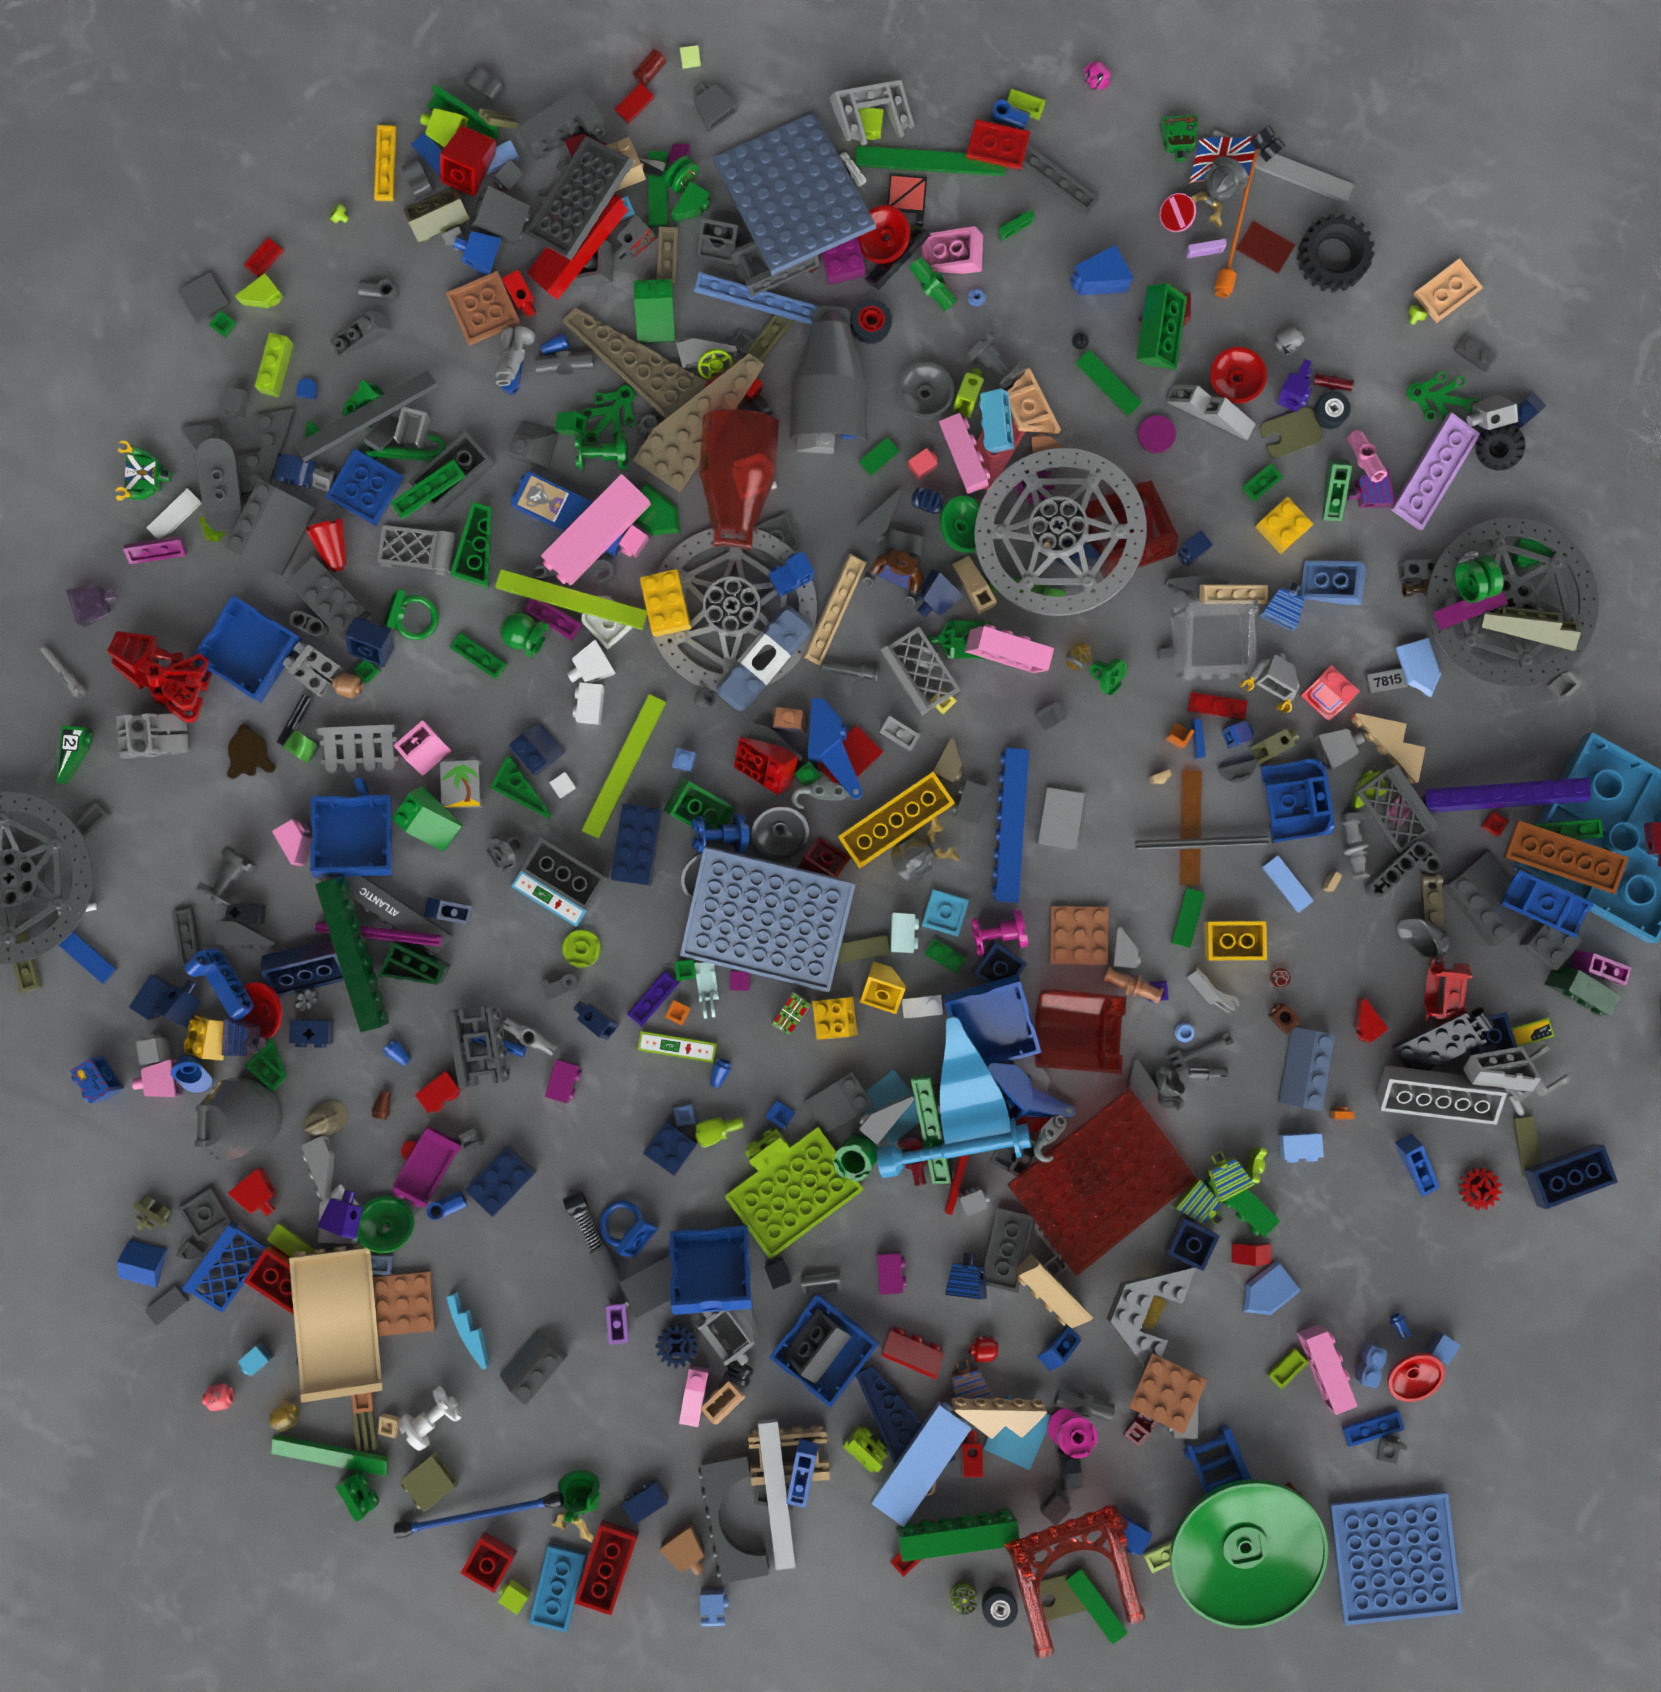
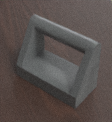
(821, 1282)

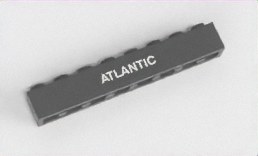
(393, 910)

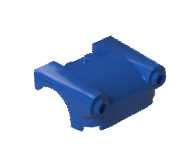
(1298, 800)

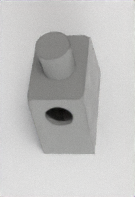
(1493, 413)
(1338, 747)

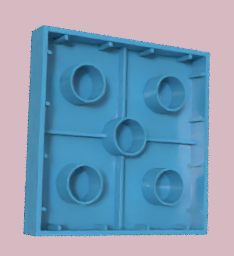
(1625, 797)

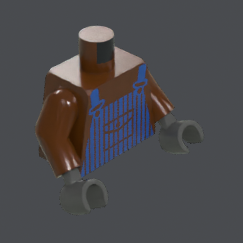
(898, 569)

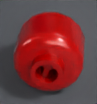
(984, 1349)

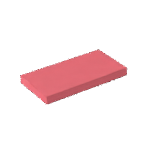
(997, 461)

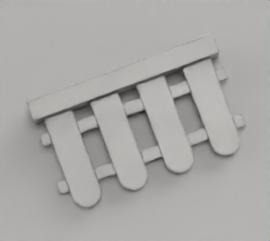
(349, 746)

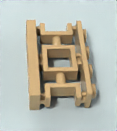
(790, 1438)

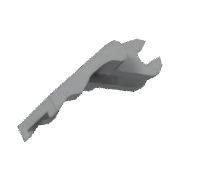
(1211, 994)

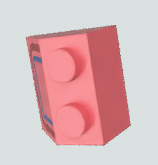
(1329, 693)

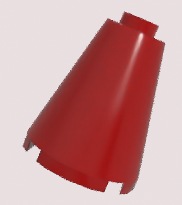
(330, 543)

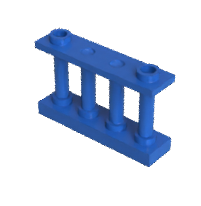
(1233, 1456)

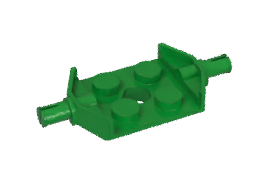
(953, 640)

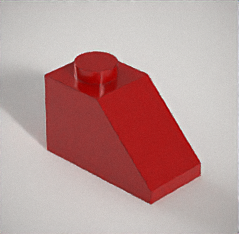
(1368, 1022)

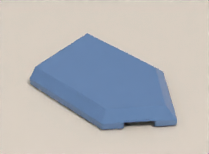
(1269, 1290)

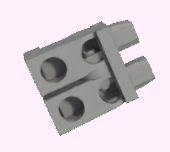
(307, 664)

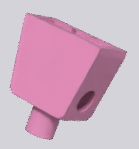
(157, 1080)

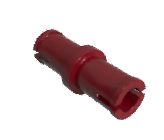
(1333, 382)

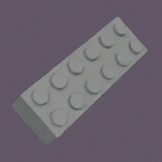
(1438, 1095)

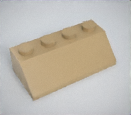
(1052, 1292)

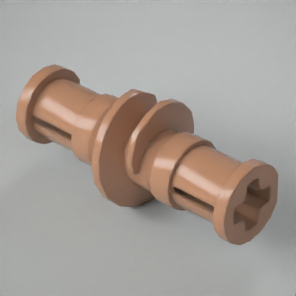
(1133, 985)

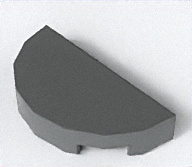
(1238, 772)

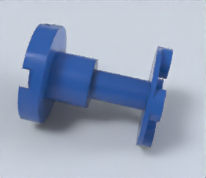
(733, 833)

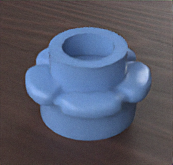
(976, 302)

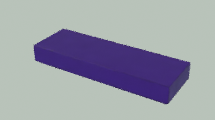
(653, 998)

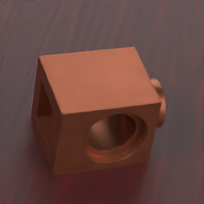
(1291, 1022)

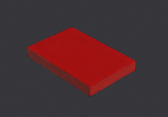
(998, 144)
(860, 751)

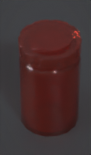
(649, 67)

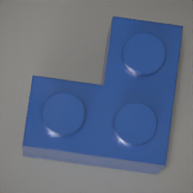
(792, 575)

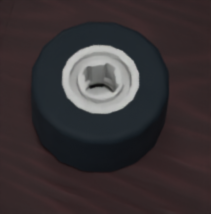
(1328, 416)
(998, 1599)

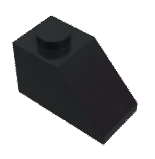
(1069, 1470)

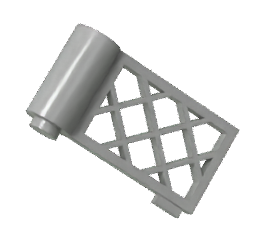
(440, 555)

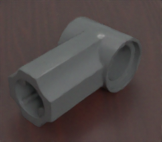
(377, 290)

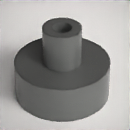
(704, 698)

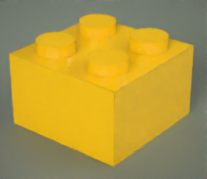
(1284, 525)

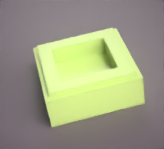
(690, 56)

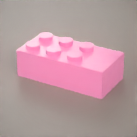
(1009, 649)
(1327, 1368)

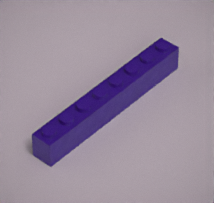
(1508, 795)

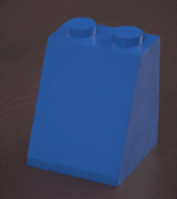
(1102, 274)

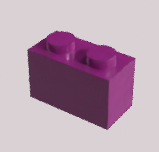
(563, 1081)
(890, 1272)

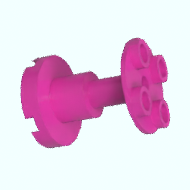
(1006, 931)
(1072, 1433)

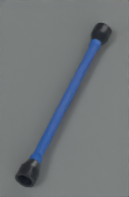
(405, 1528)

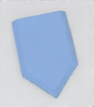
(1420, 665)

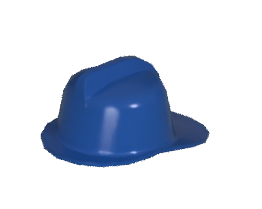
(191, 1074)

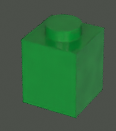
(570, 423)
(808, 775)

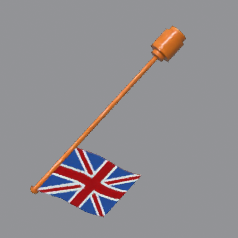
(1243, 152)

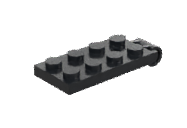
(1436, 1043)

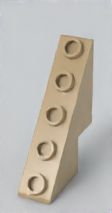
(1389, 738)
(994, 1414)

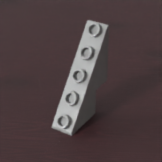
(1214, 410)

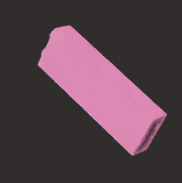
(595, 530)

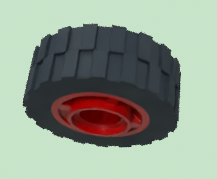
(870, 310)

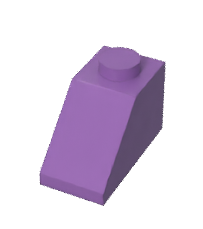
(616, 1323)

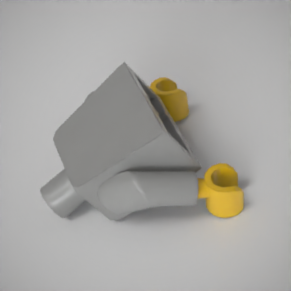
(1277, 677)

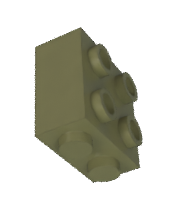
(429, 1482)

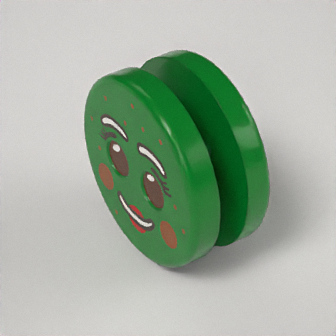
(681, 173)

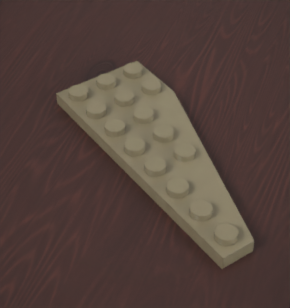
(675, 443)

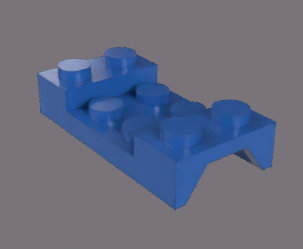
(1546, 903)

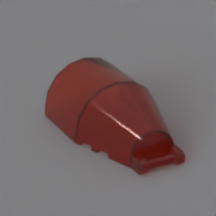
(737, 470)

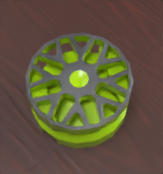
(964, 1598)

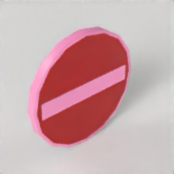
(1177, 212)

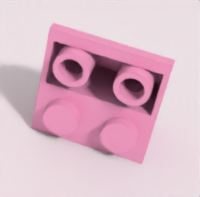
(422, 748)

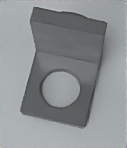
(1395, 1443)

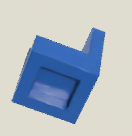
(780, 1114)

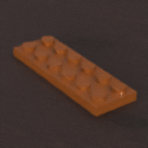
(1565, 857)

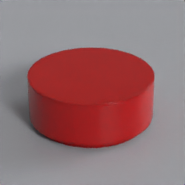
(407, 1148)

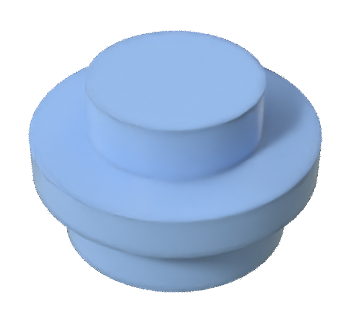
(1184, 1032)

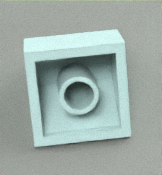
(903, 932)

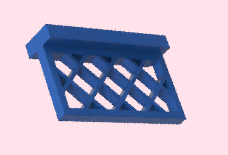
(210, 1260)

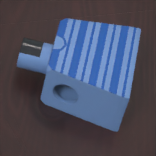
(1285, 607)

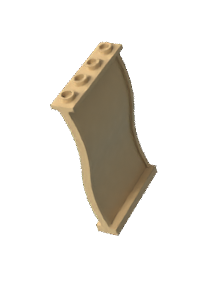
(335, 1323)

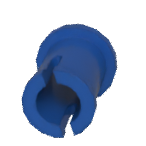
(1400, 1325)

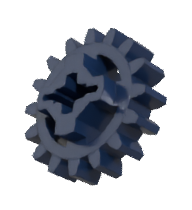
(670, 1340)

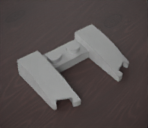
(890, 94)

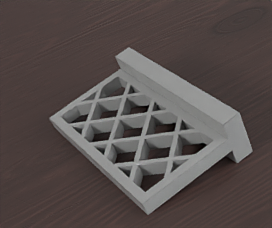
(905, 679)

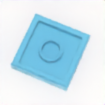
(945, 912)

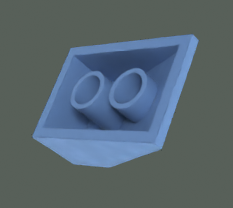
(1334, 581)

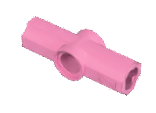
(1366, 456)

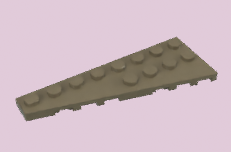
(647, 372)

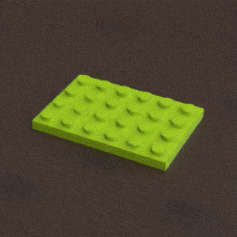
(792, 1193)

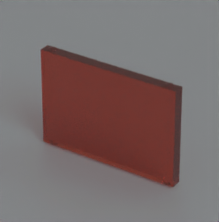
(1265, 247)

